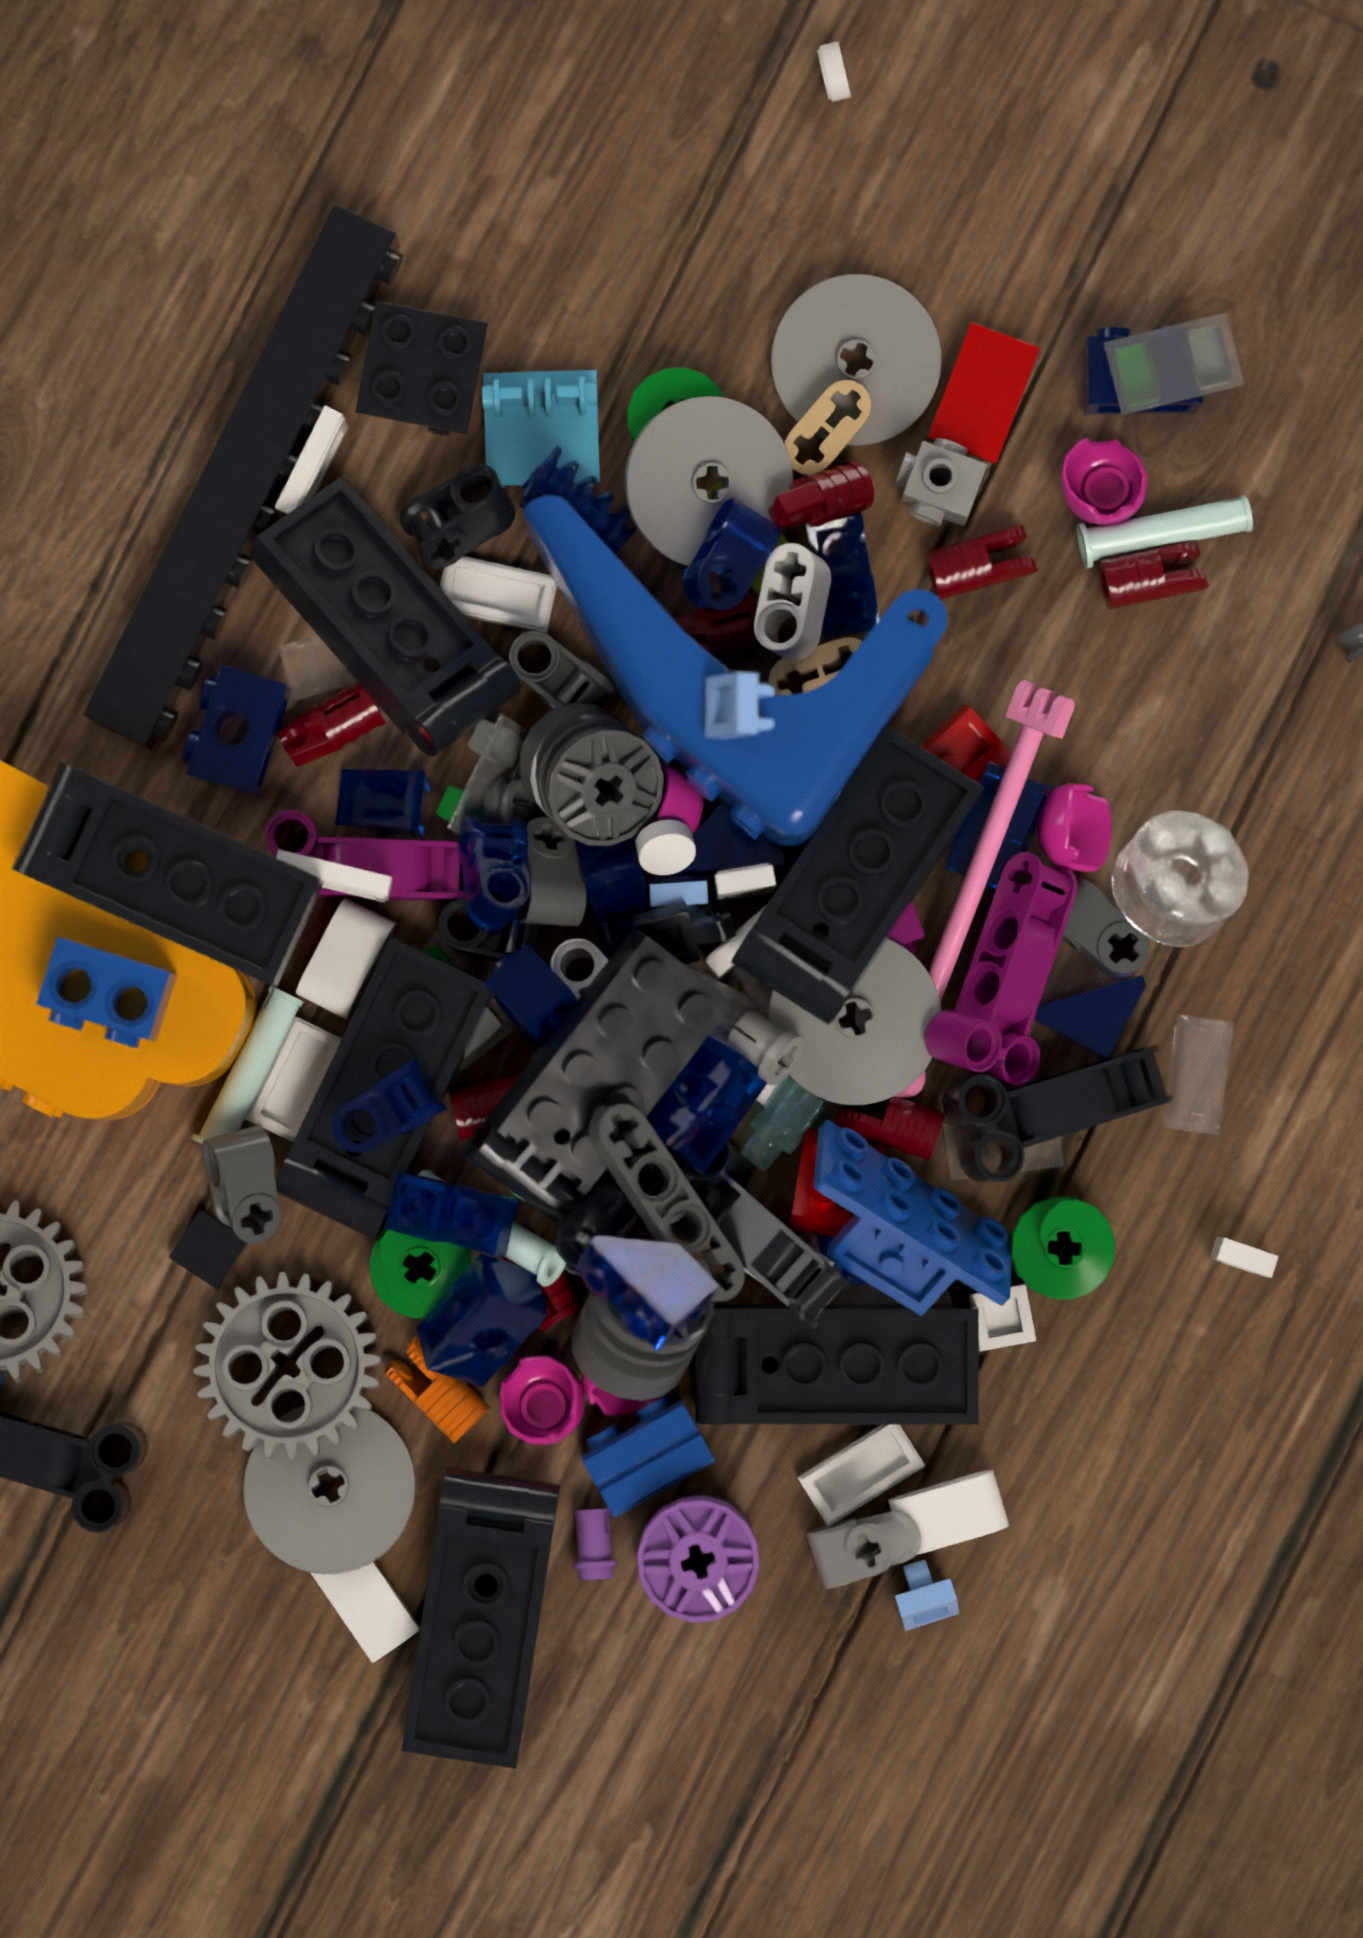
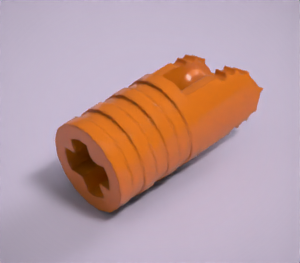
(446, 1402)

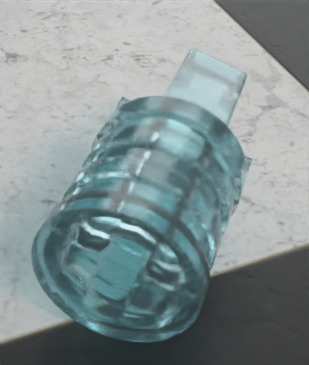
(782, 1123)

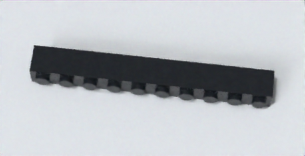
(244, 478)

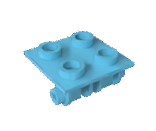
(533, 414)

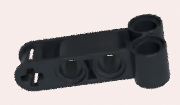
(1050, 1107)
(758, 1237)
(70, 1464)

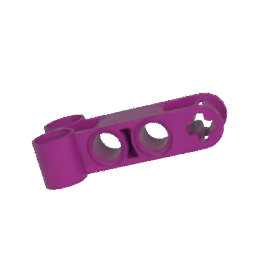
(418, 867)
(1007, 976)

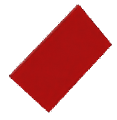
(984, 392)

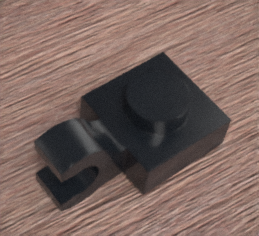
(682, 932)

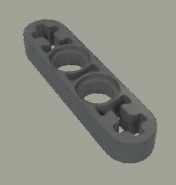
(674, 1197)

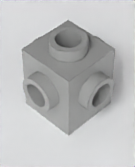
(944, 461)

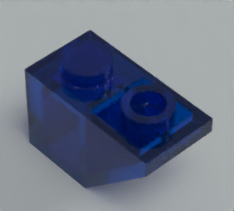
(614, 889)
(648, 1283)

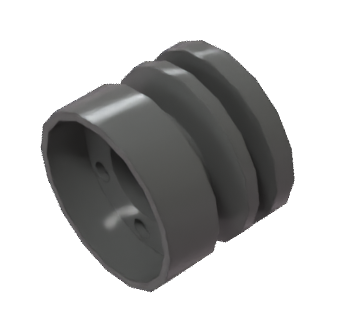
(568, 756)
(625, 1363)

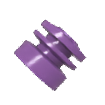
(717, 1529)

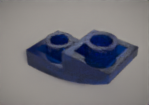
(852, 591)
(451, 1213)

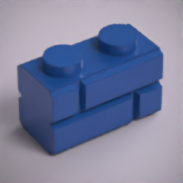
(646, 1456)

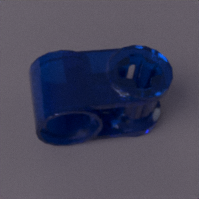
(735, 550)
(493, 859)
(390, 1108)

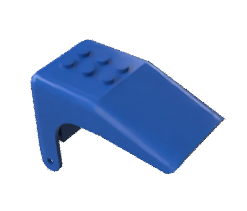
(773, 779)

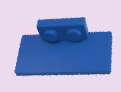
(904, 1230)

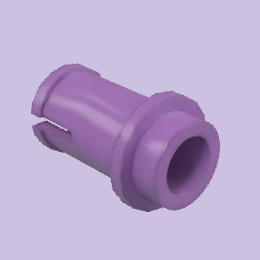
(594, 1544)

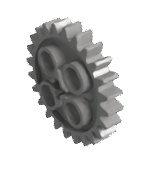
(47, 1299)
(249, 1332)

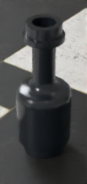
(600, 1213)

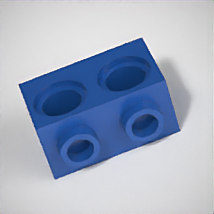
(109, 980)

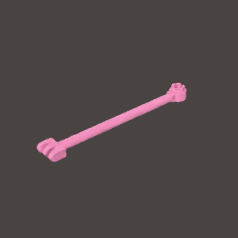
(1039, 714)

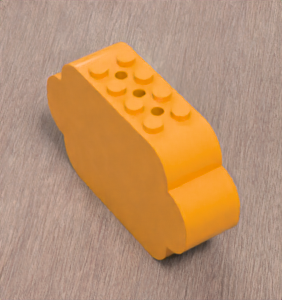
(79, 1069)

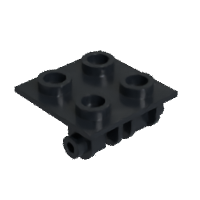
(421, 368)

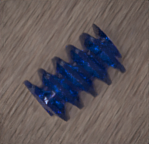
(557, 481)

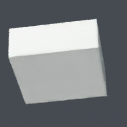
(1244, 1257)
(1004, 1324)

